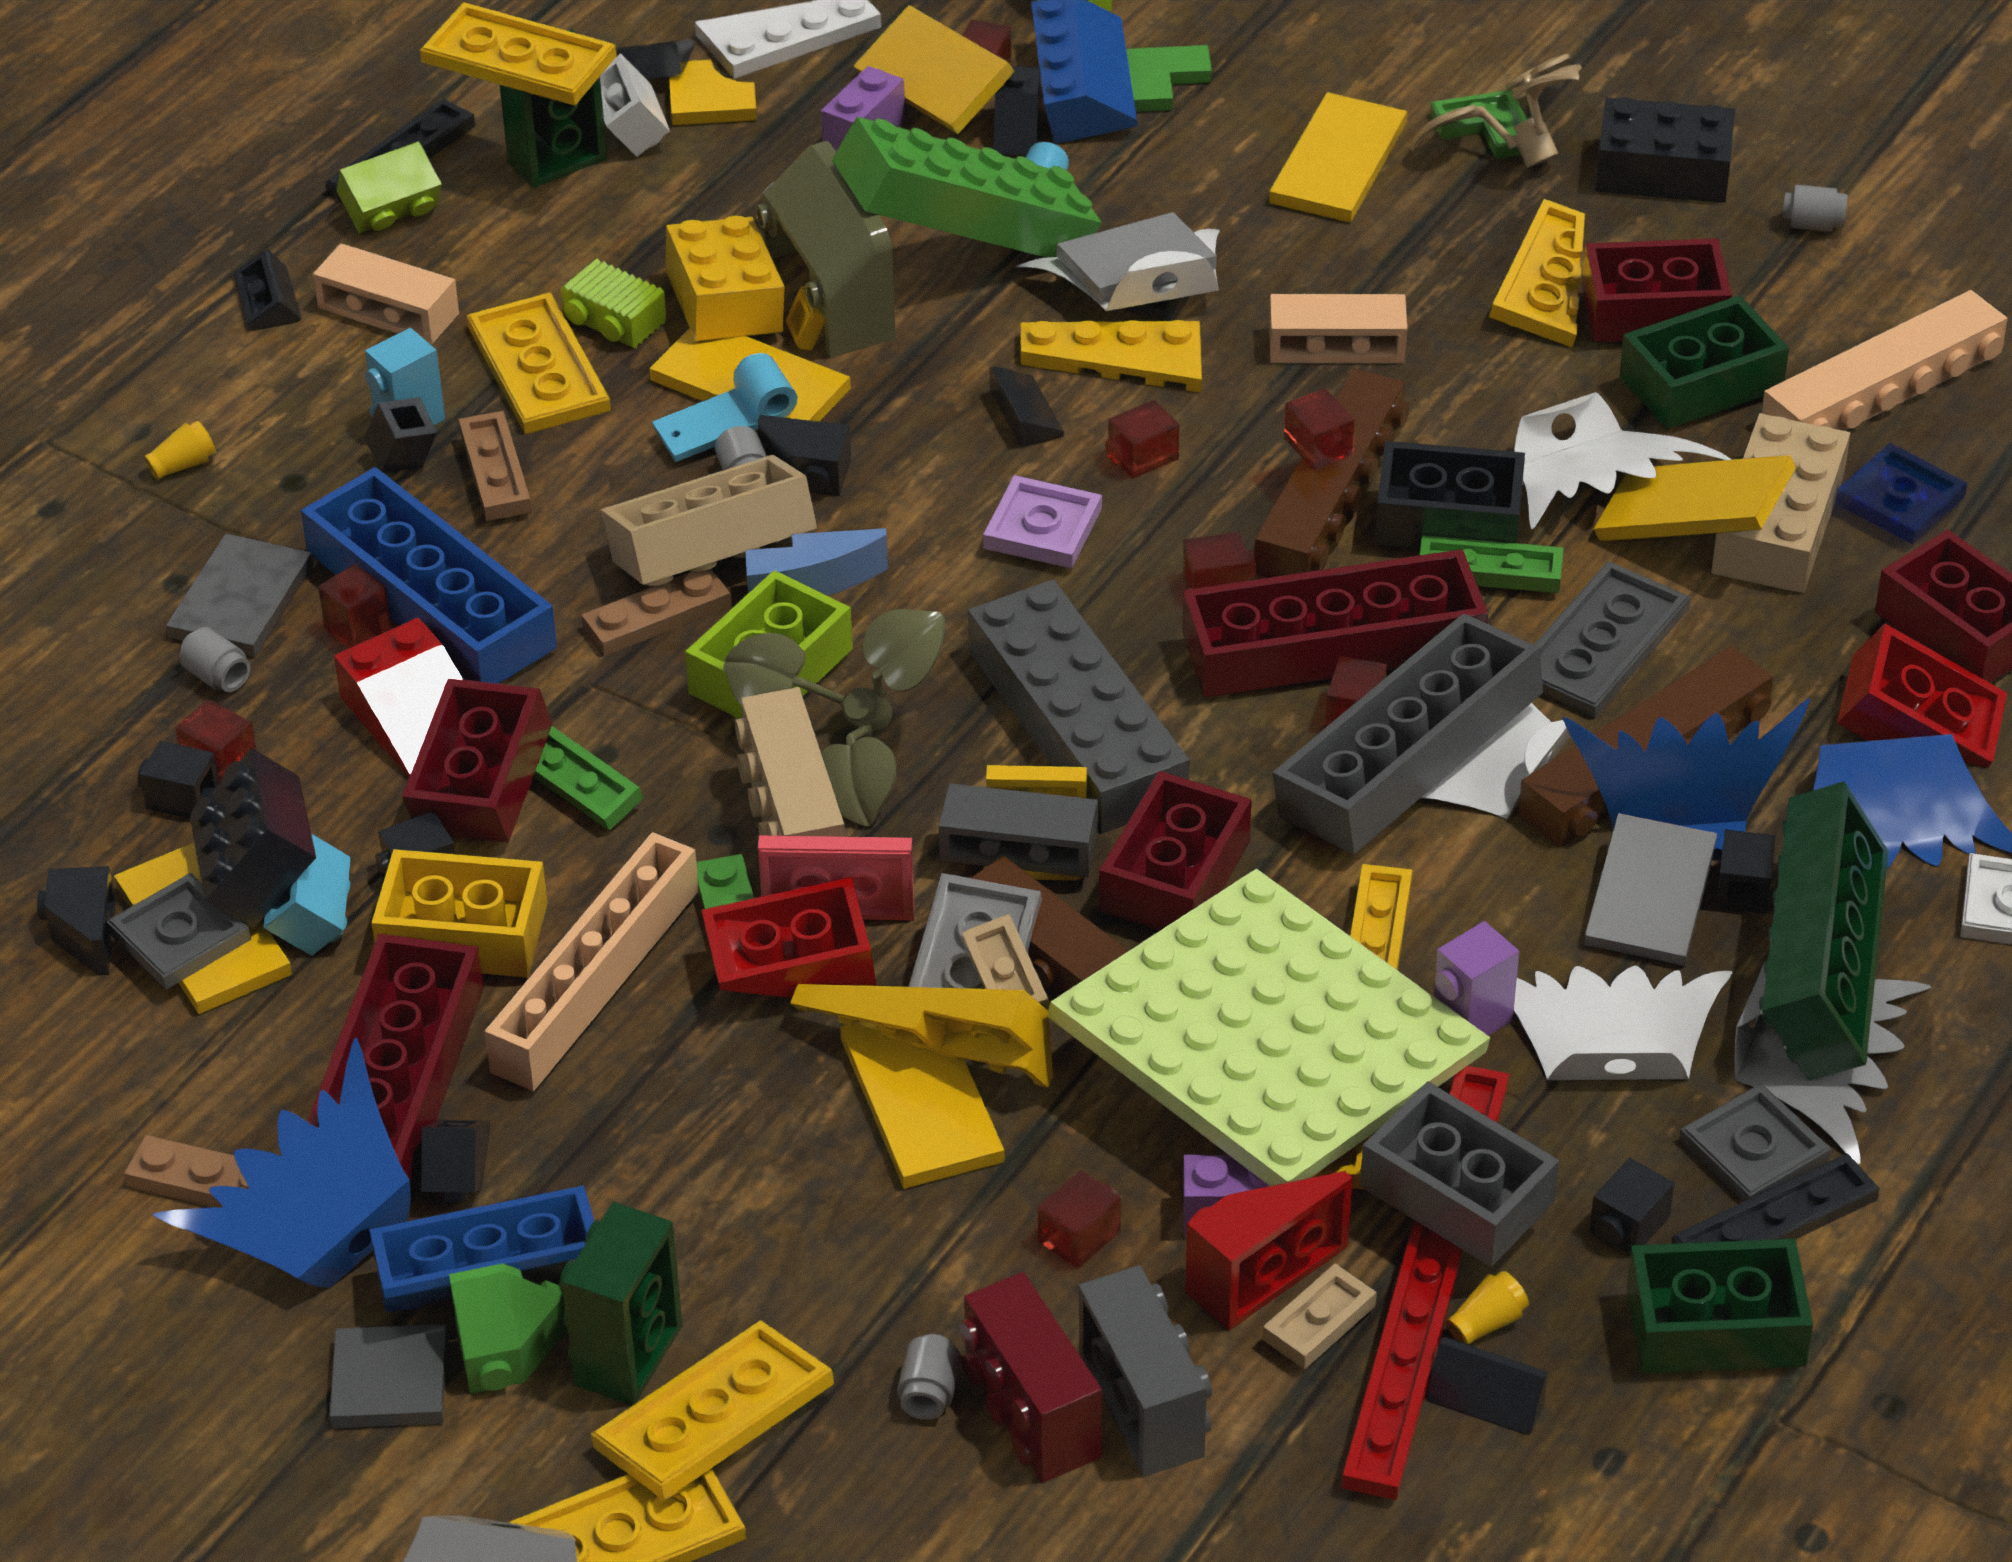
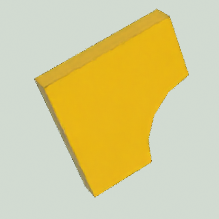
(707, 97)

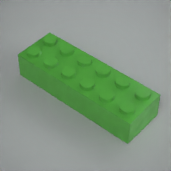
(962, 188)

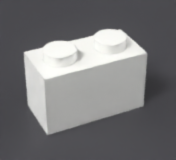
(631, 107)

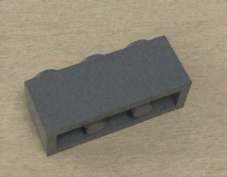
(1026, 827)

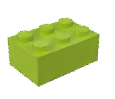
(774, 606)

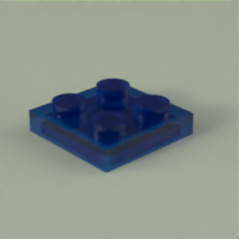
(1901, 493)

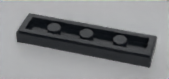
(433, 129)
(1791, 1207)

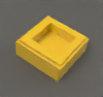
(804, 321)

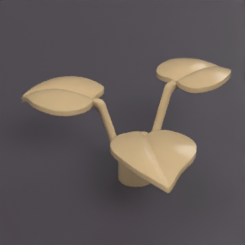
(1532, 134)

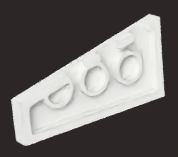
(777, 34)

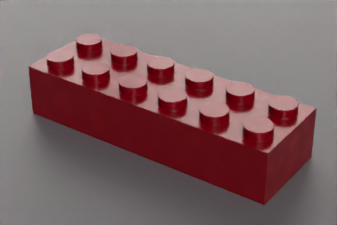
(1302, 622)
(411, 1031)

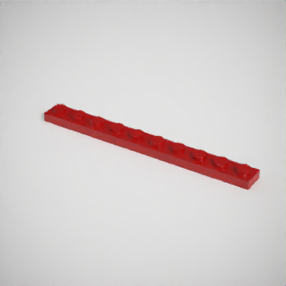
(1412, 1331)

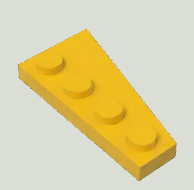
(1545, 276)
(1137, 348)

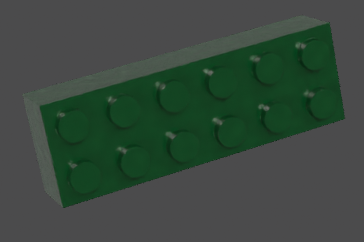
(1825, 932)

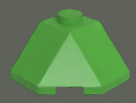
(504, 1324)

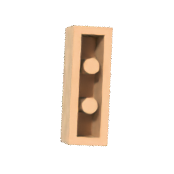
(385, 293)
(1338, 328)

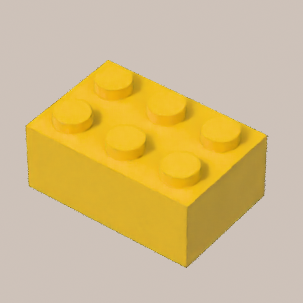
(724, 278)
(466, 902)

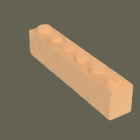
(1892, 365)
(591, 961)

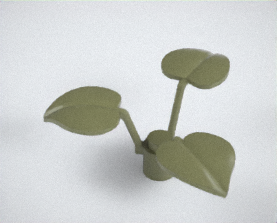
(904, 651)

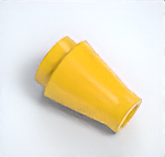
(181, 450)
(1489, 1307)

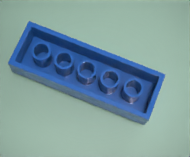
(432, 572)

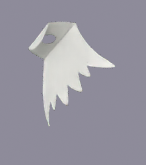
(1135, 288)
(1590, 454)
(1494, 772)
(1619, 1028)

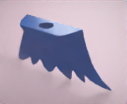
(1686, 785)
(1914, 794)
(317, 1193)

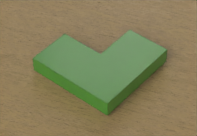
(1160, 67)
(1498, 104)

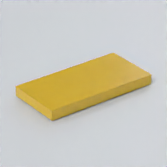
(518, 53)
(940, 68)
(1338, 157)
(538, 363)
(708, 368)
(1696, 499)
(232, 975)
(922, 1107)
(712, 1409)
(635, 1525)

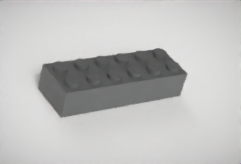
(1073, 697)
(1408, 733)

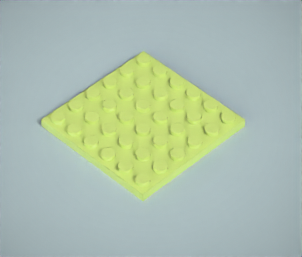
(1268, 1029)

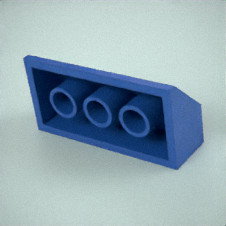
(1083, 69)
(525, 1233)

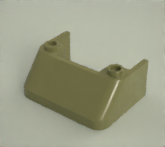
(840, 243)

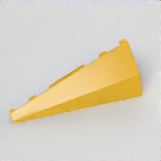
(975, 1024)

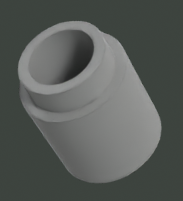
(1815, 208)
(738, 447)
(214, 660)
(928, 1376)

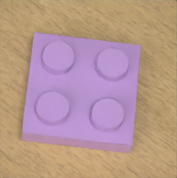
(1042, 521)

